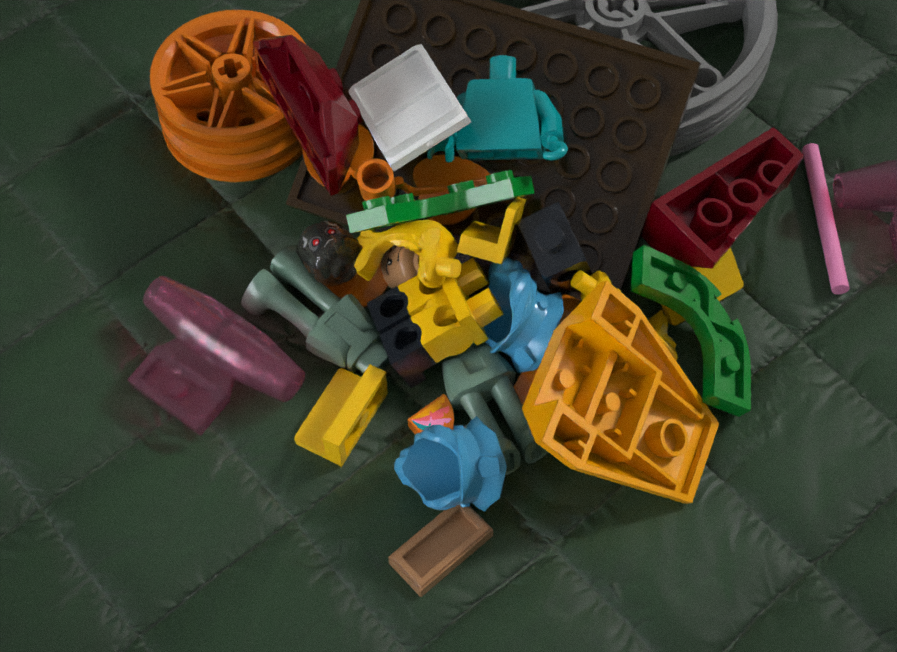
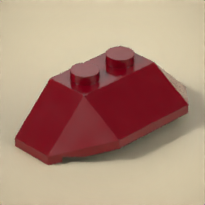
(311, 104)

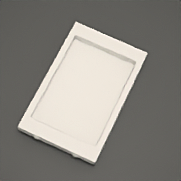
(408, 106)

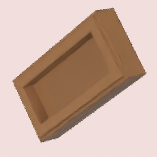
(440, 547)

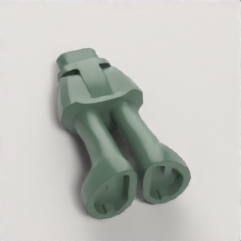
(341, 335)
(483, 376)

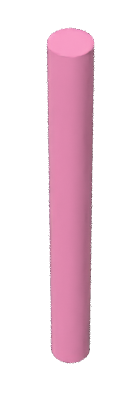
(825, 219)

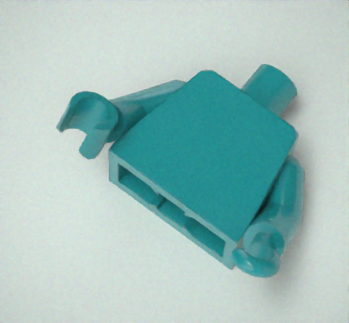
(506, 119)

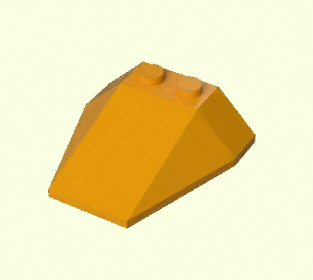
(619, 401)

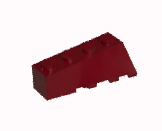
(715, 206)

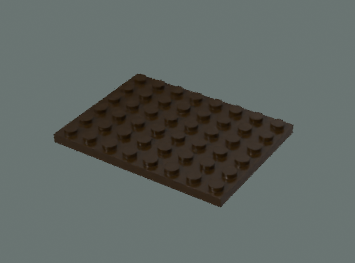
(614, 102)

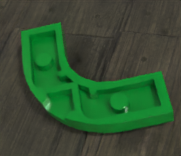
(462, 196)
(721, 340)

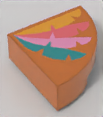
(436, 413)

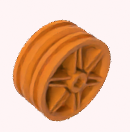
(213, 75)

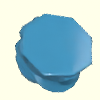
(527, 315)
(454, 466)

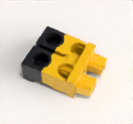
(430, 324)

